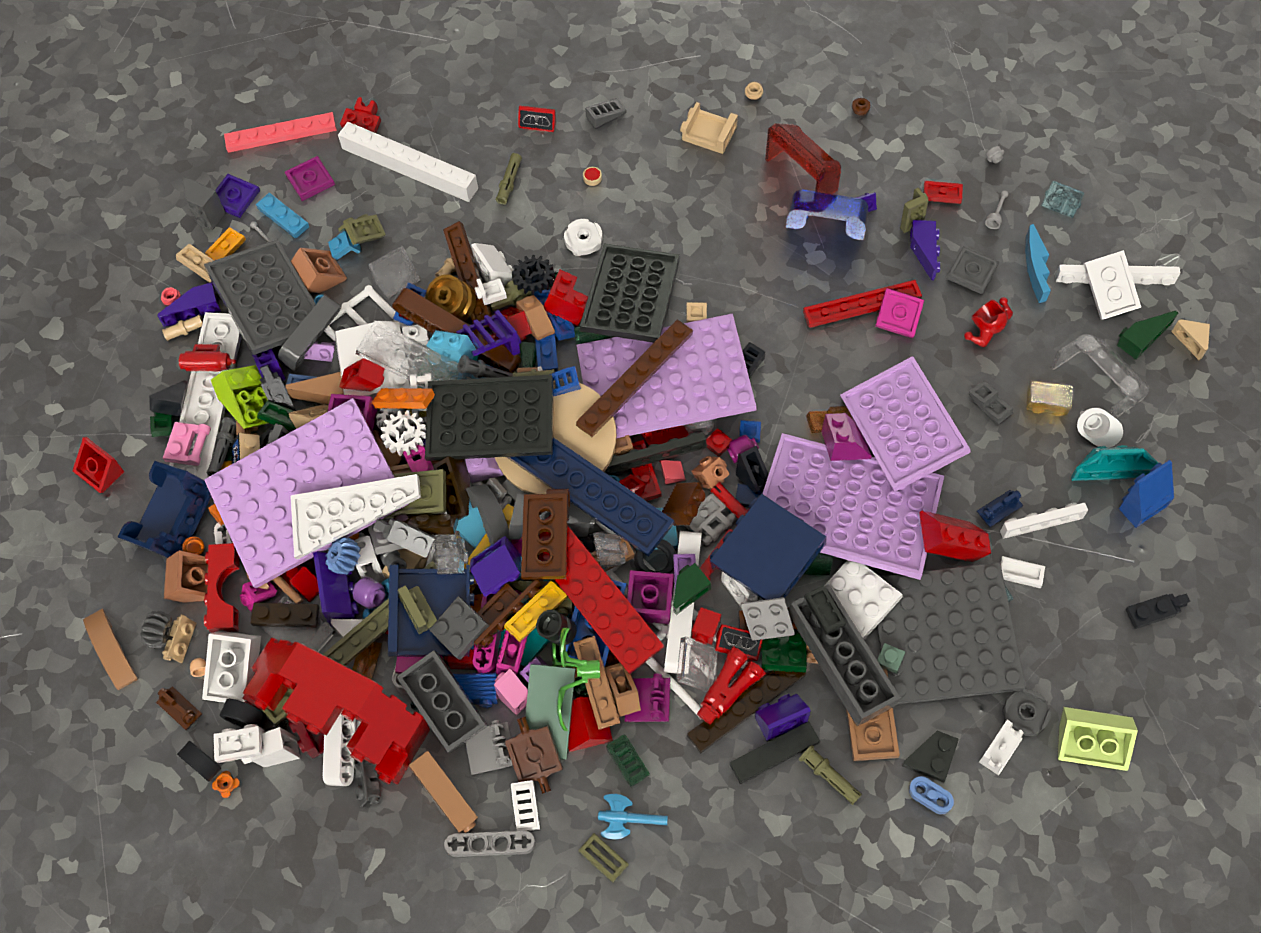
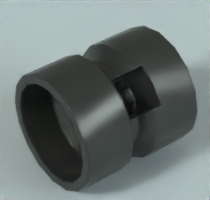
(550, 625)

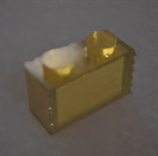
(1049, 398)

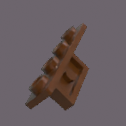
(502, 609)

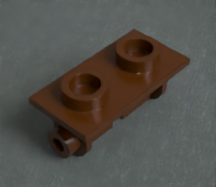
(178, 707)

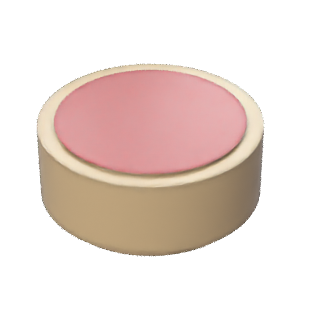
(592, 176)

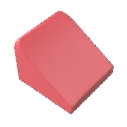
(672, 471)

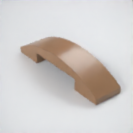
(109, 649)

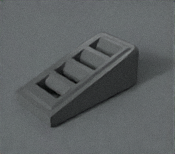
(602, 118)

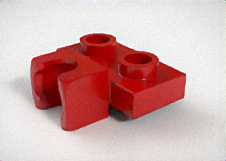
(362, 116)

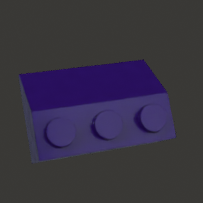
(334, 591)

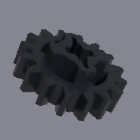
(533, 274)

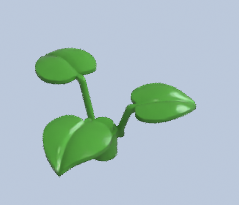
(585, 668)

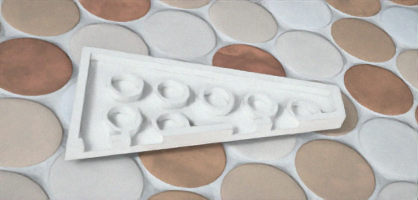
(335, 512)

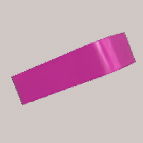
(490, 651)

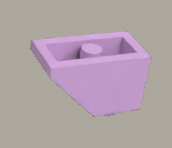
(482, 469)

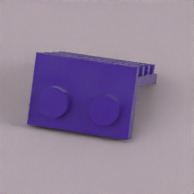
(502, 329)

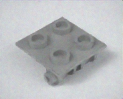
(767, 618)
(488, 748)

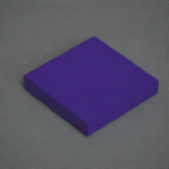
(236, 194)

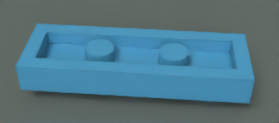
(282, 215)

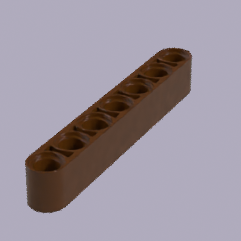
(435, 318)

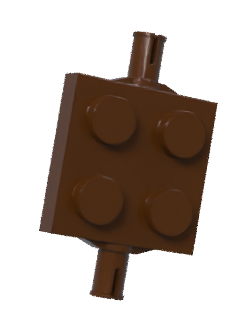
(534, 754)

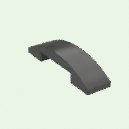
(490, 512)

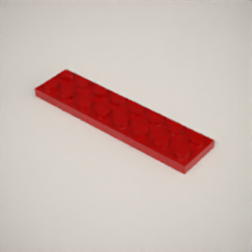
(605, 606)

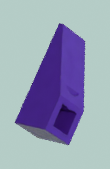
(924, 245)
(190, 304)

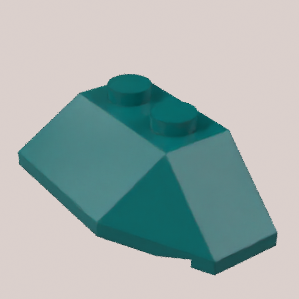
(1114, 463)

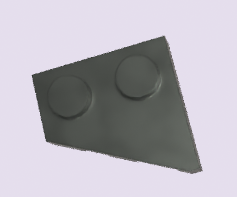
(933, 756)

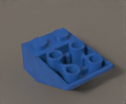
(1149, 494)

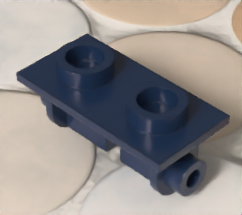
(1000, 507)

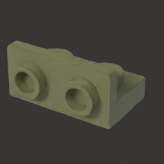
(914, 210)
(363, 229)
(417, 608)

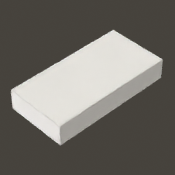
(1022, 572)

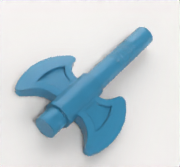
(618, 816)

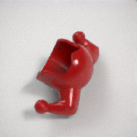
(990, 320)

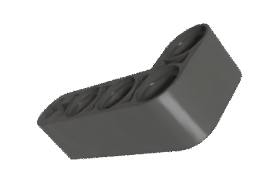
(308, 331)

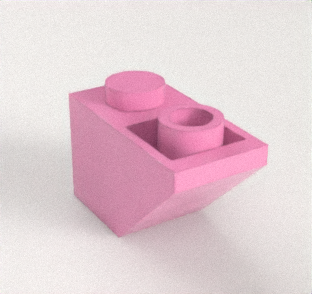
(511, 691)

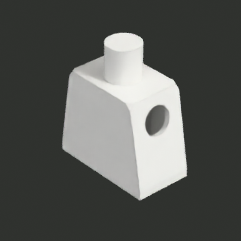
(368, 556)
(277, 748)

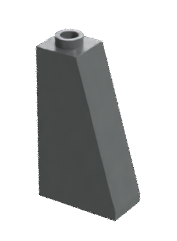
(578, 520)

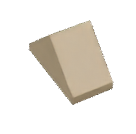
(1193, 336)

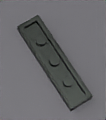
(774, 752)

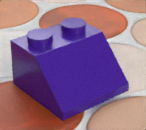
(782, 716)

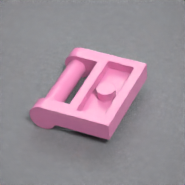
(181, 441)

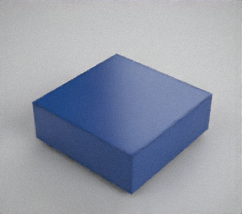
(751, 429)

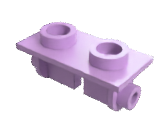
(321, 351)

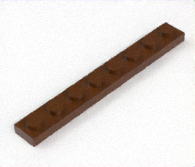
(634, 378)

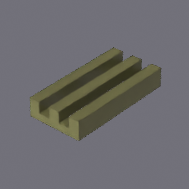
(618, 871)

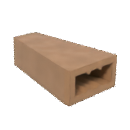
(443, 792)

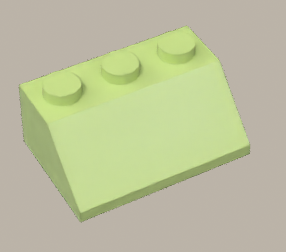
(1096, 738)

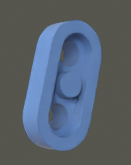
(931, 794)

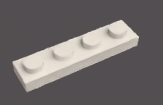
(1044, 520)

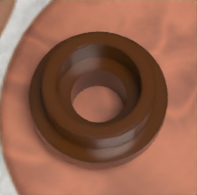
(861, 106)

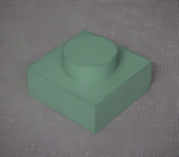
(890, 658)

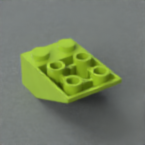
(241, 394)

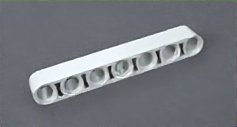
(681, 624)

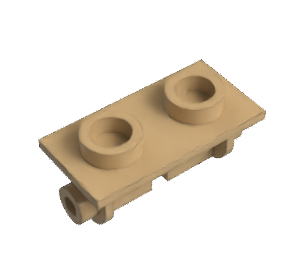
(181, 632)

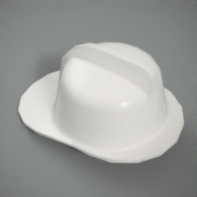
(1099, 427)

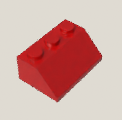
(953, 537)

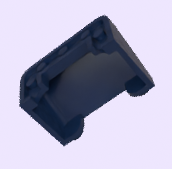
(171, 511)

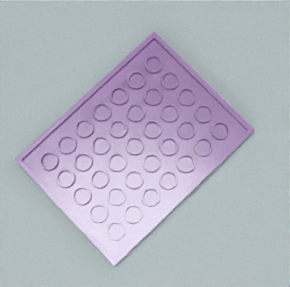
(694, 385)
(258, 489)
(854, 505)

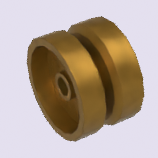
(452, 296)

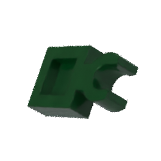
(161, 424)

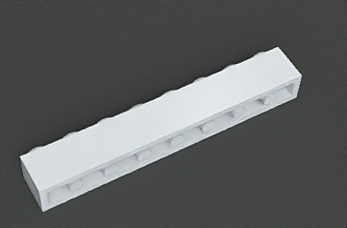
(408, 161)

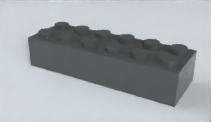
(846, 663)

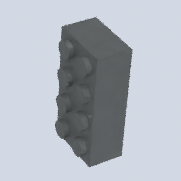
(442, 701)

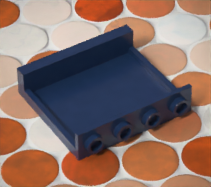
(768, 549)
(439, 592)

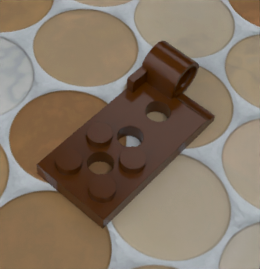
(558, 504)

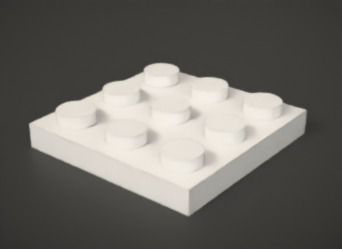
(863, 595)

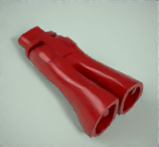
(720, 696)

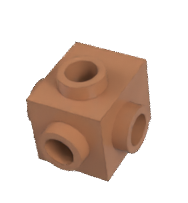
(710, 471)

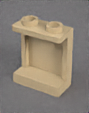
(708, 129)

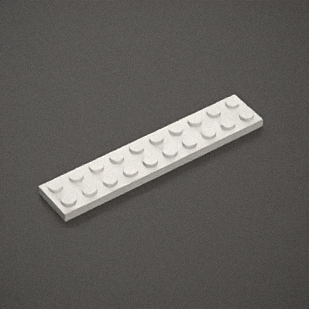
(201, 402)

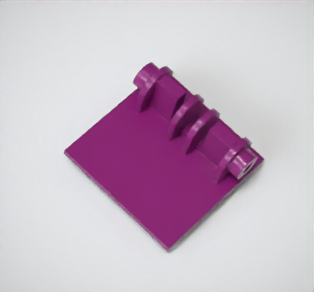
(653, 699)

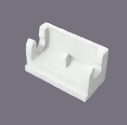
(1001, 748)

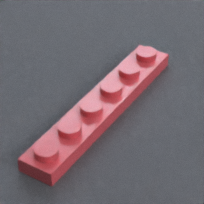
(280, 132)

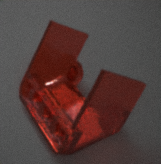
(806, 153)

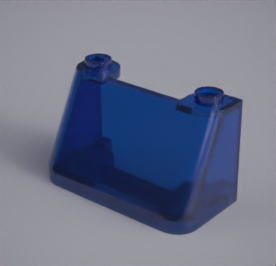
(828, 206)

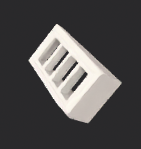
(523, 786)

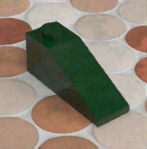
(1144, 333)

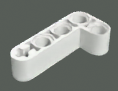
(337, 762)

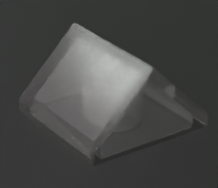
(393, 272)

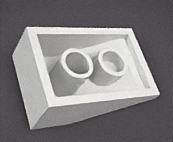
(229, 665)

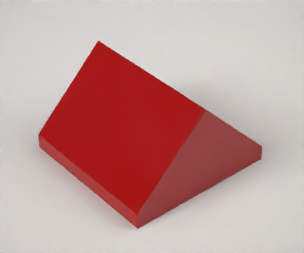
(96, 466)
(584, 728)

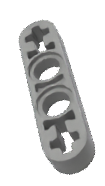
(490, 839)

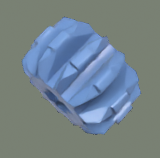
(343, 555)

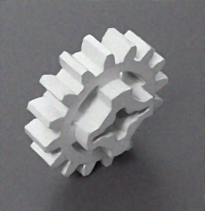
(405, 434)

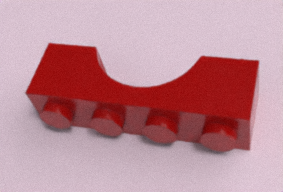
(221, 562)

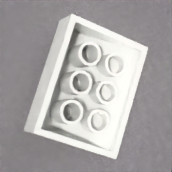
(347, 343)

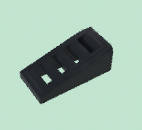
(755, 355)

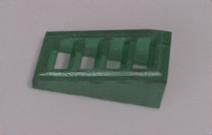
(528, 354)
(623, 740)

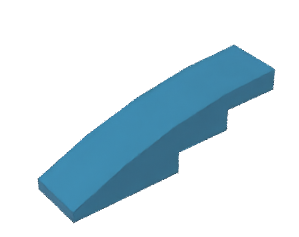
(1036, 264)

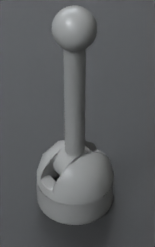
(996, 216)

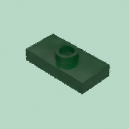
(276, 414)

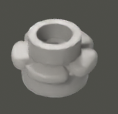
(995, 154)

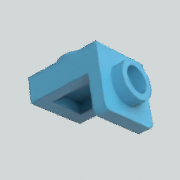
(342, 245)

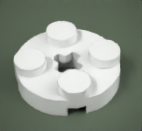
(583, 246)

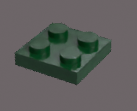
(784, 654)

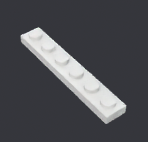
(1140, 274)

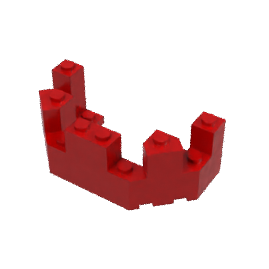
(323, 691)

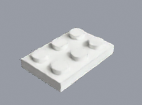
(1112, 285)

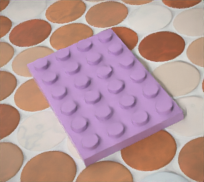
(905, 424)

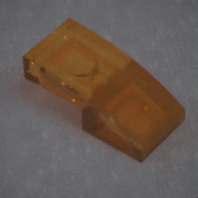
(816, 418)

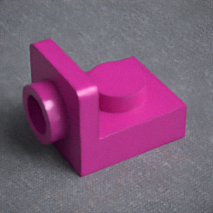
(255, 595)

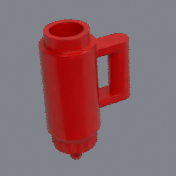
(205, 358)

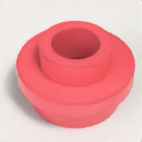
(167, 294)

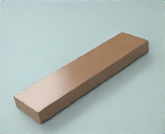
(598, 688)

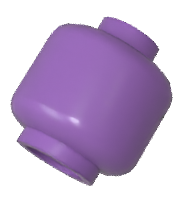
(369, 593)

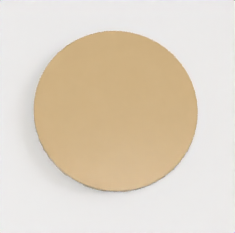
(566, 411)

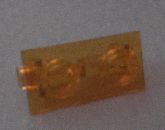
(367, 660)

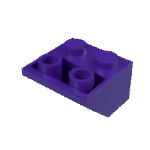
(496, 566)

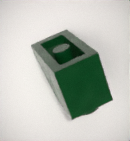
(690, 586)

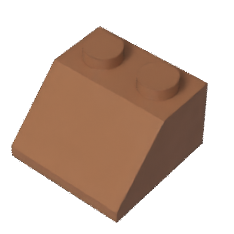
(317, 269)
(185, 577)

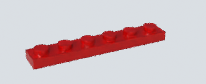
(854, 305)

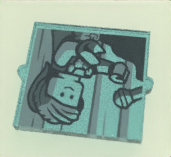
(1063, 199)

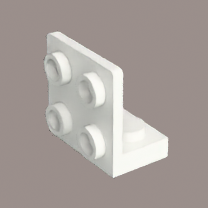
(238, 744)

